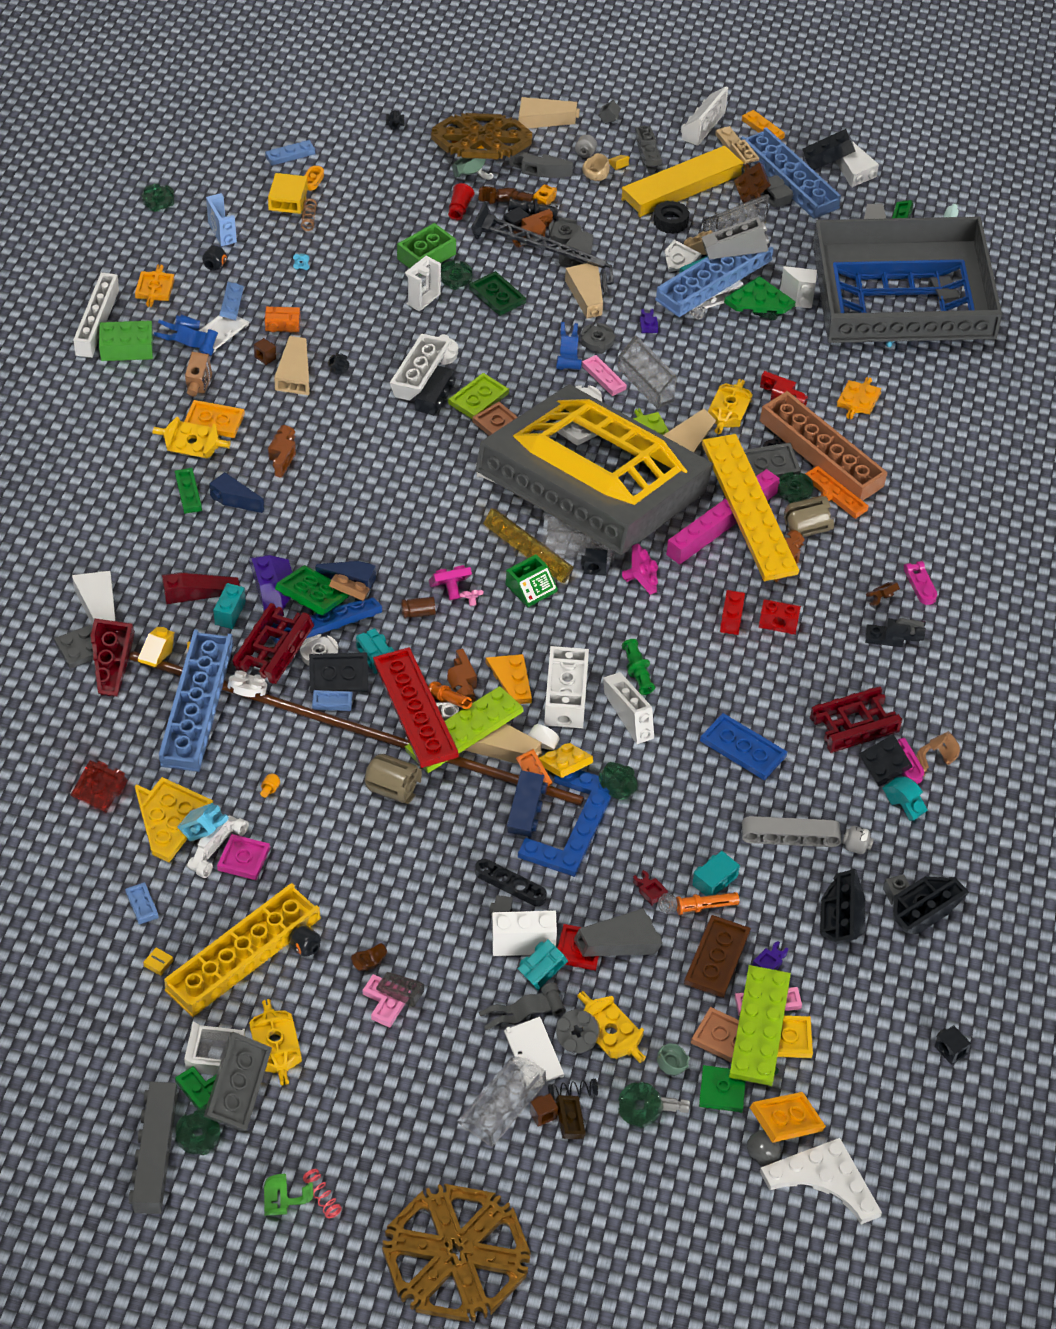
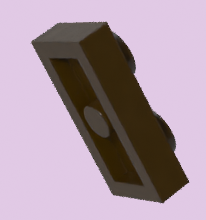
(570, 1117)

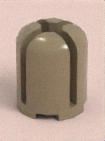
(809, 516)
(392, 778)

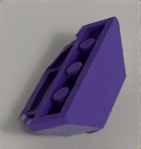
(267, 572)

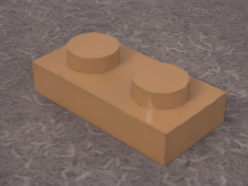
(355, 589)

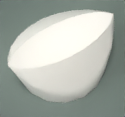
(545, 735)

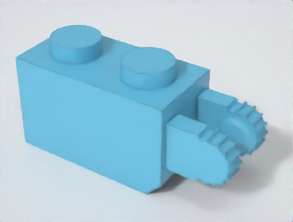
(202, 822)

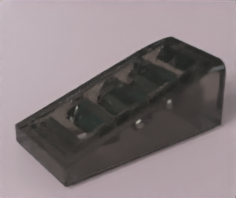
(403, 996)

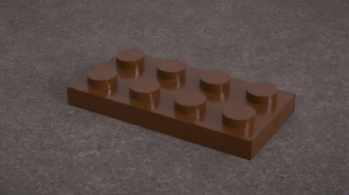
(717, 956)

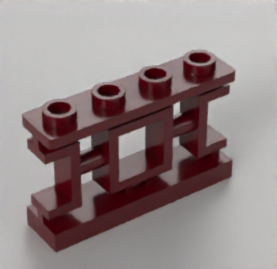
(284, 649)
(857, 732)

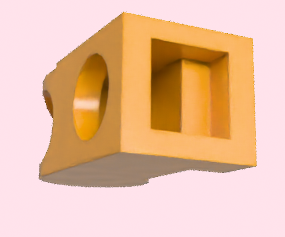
(545, 194)

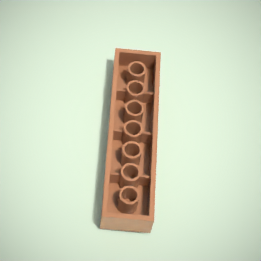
(822, 445)

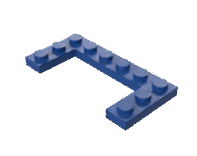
(570, 858)

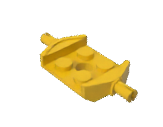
(728, 413)
(179, 433)
(608, 1015)
(285, 1051)

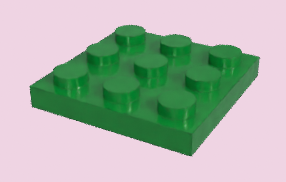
(311, 590)

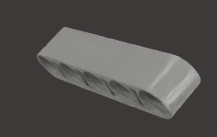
(791, 831)

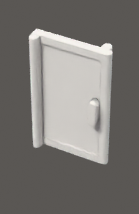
(226, 328)
(535, 1045)

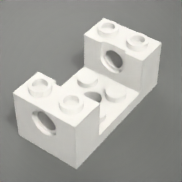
(566, 699)

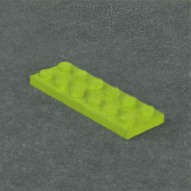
(478, 721)
(760, 1025)

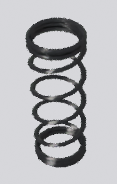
(594, 1087)

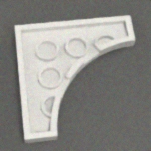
(829, 1171)

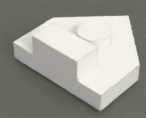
(679, 255)

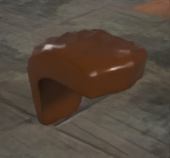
(370, 958)

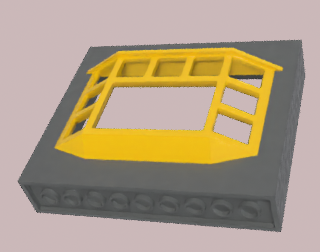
(583, 491)

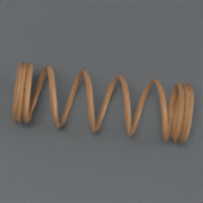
(308, 220)

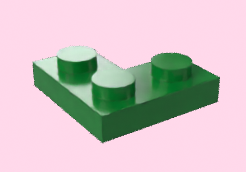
(195, 1087)

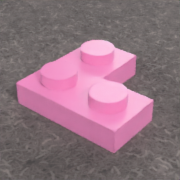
(388, 1007)

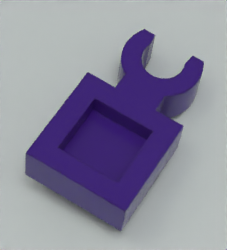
(648, 323)
(770, 959)

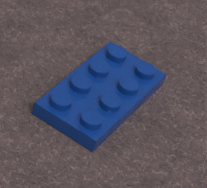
(743, 746)

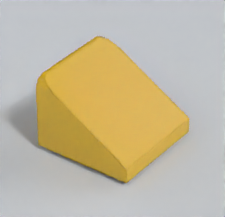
(619, 161)

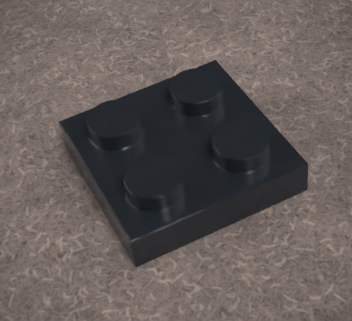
(886, 760)

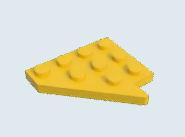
(163, 811)

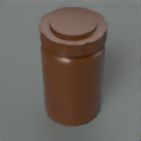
(418, 607)

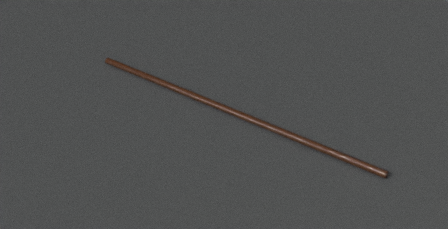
(373, 733)

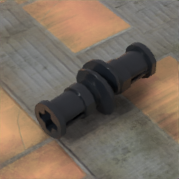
(531, 207)

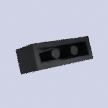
(829, 149)
(435, 391)

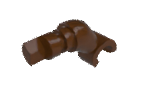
(503, 195)

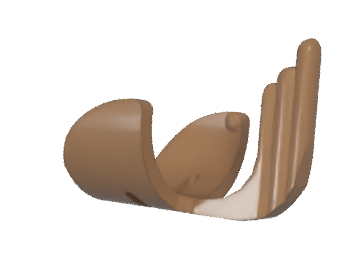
(949, 752)

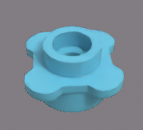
(301, 257)

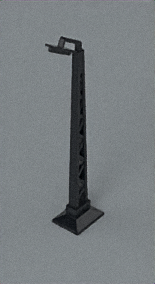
(486, 221)

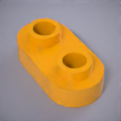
(314, 177)

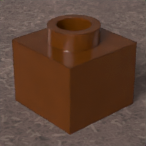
(265, 351)
(543, 1109)

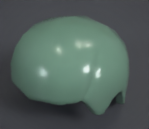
(672, 1059)

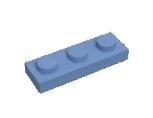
(290, 152)
(231, 300)

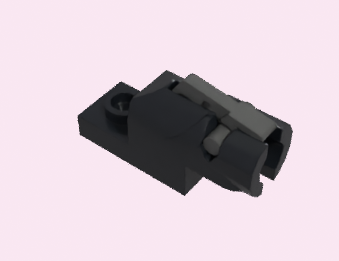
(895, 632)

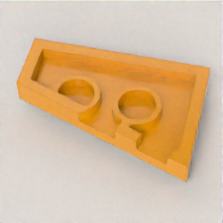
(512, 676)

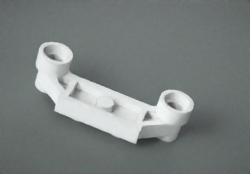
(210, 843)

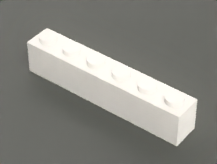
(96, 312)

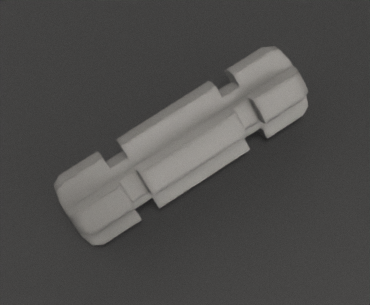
(673, 1104)

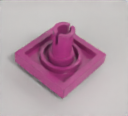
(642, 569)
(450, 578)

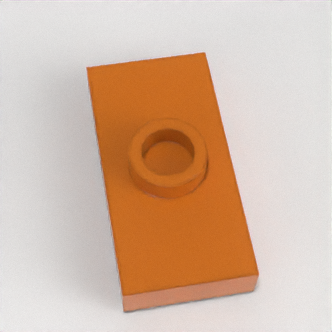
(530, 762)

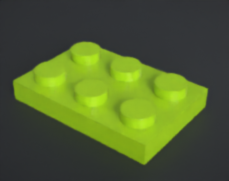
(478, 395)

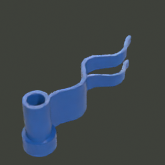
(190, 337)
(568, 350)

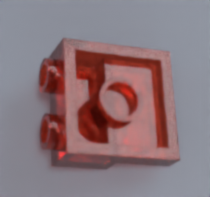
(99, 785)

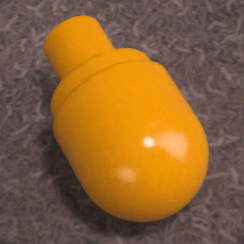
(269, 784)

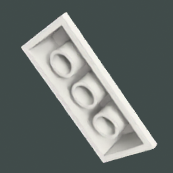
(705, 117)
(418, 366)

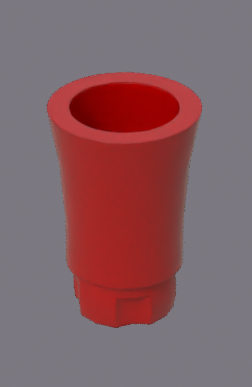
(460, 200)

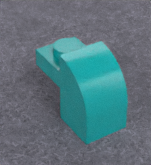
(907, 793)

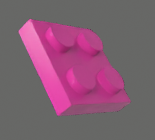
(243, 857)

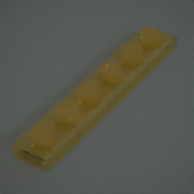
(527, 544)

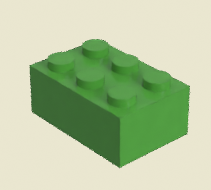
(428, 242)
(126, 340)

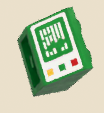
(531, 580)

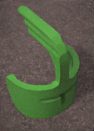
(279, 1183)

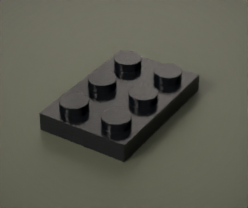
(339, 672)

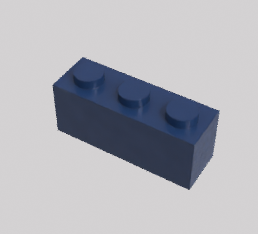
(526, 804)

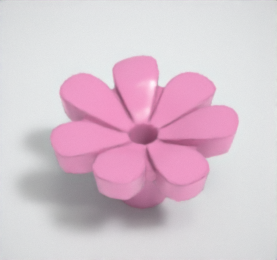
(471, 596)

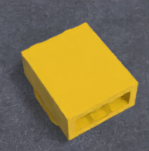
(288, 193)

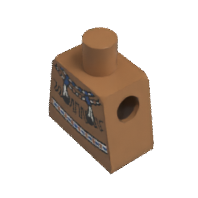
(197, 380)

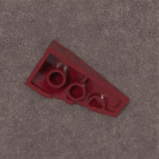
(192, 586)
(111, 652)

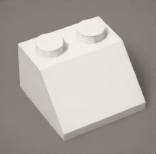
(799, 285)

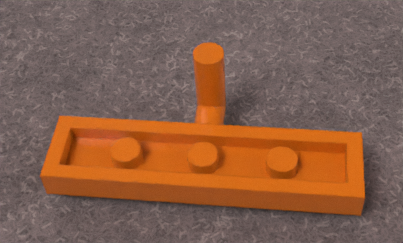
(837, 492)

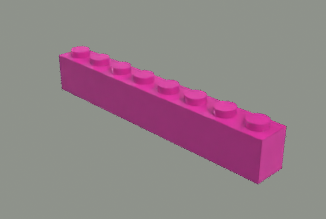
(713, 523)

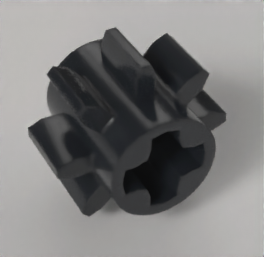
(395, 119)
(338, 363)

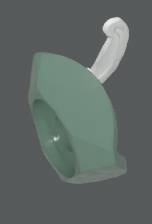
(470, 166)

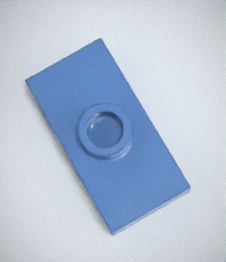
(332, 700)
(141, 903)

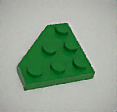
(759, 297)

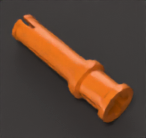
(444, 694)
(698, 903)

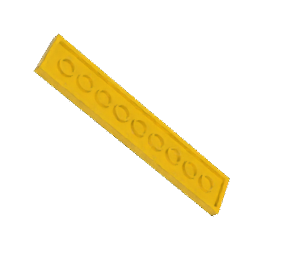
(750, 507)

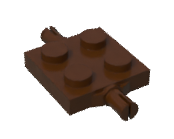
(752, 182)

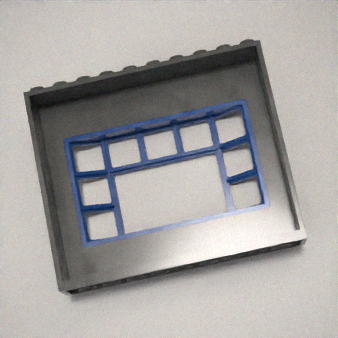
(905, 251)

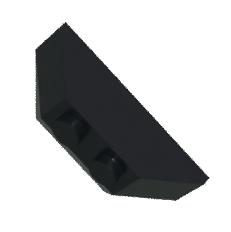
(927, 902)
(843, 908)

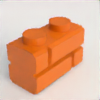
(282, 319)

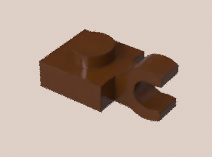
(885, 591)

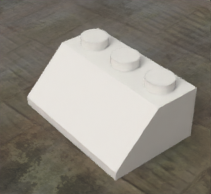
(522, 931)

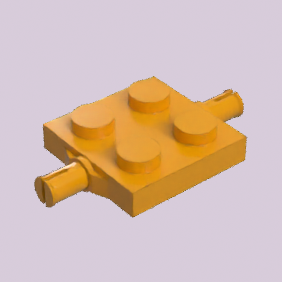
(154, 286)
(859, 397)

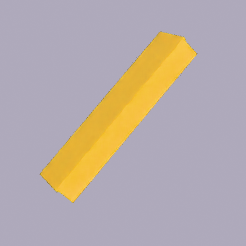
(683, 180)
(240, 950)

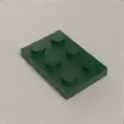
(497, 293)

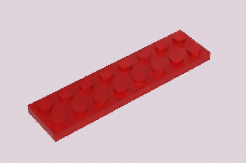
(415, 707)

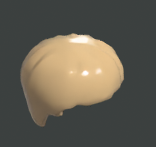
(596, 167)

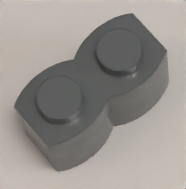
(778, 192)
(948, 294)

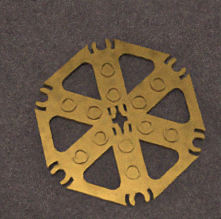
(490, 136)
(471, 1238)

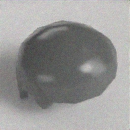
(762, 1148)

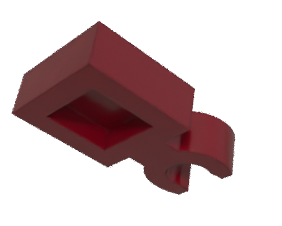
(649, 889)

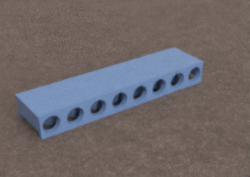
(808, 187)
(706, 280)
(196, 701)

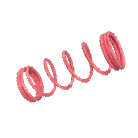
(335, 1213)

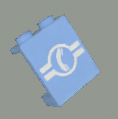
(222, 226)

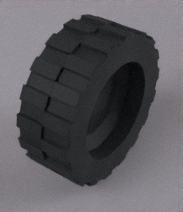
(671, 225)

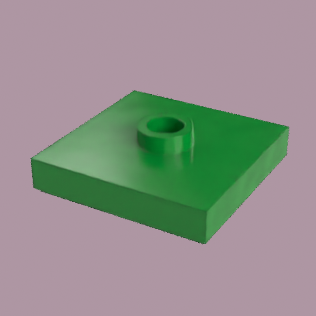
(720, 1091)

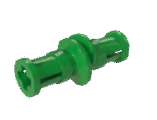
(637, 666)

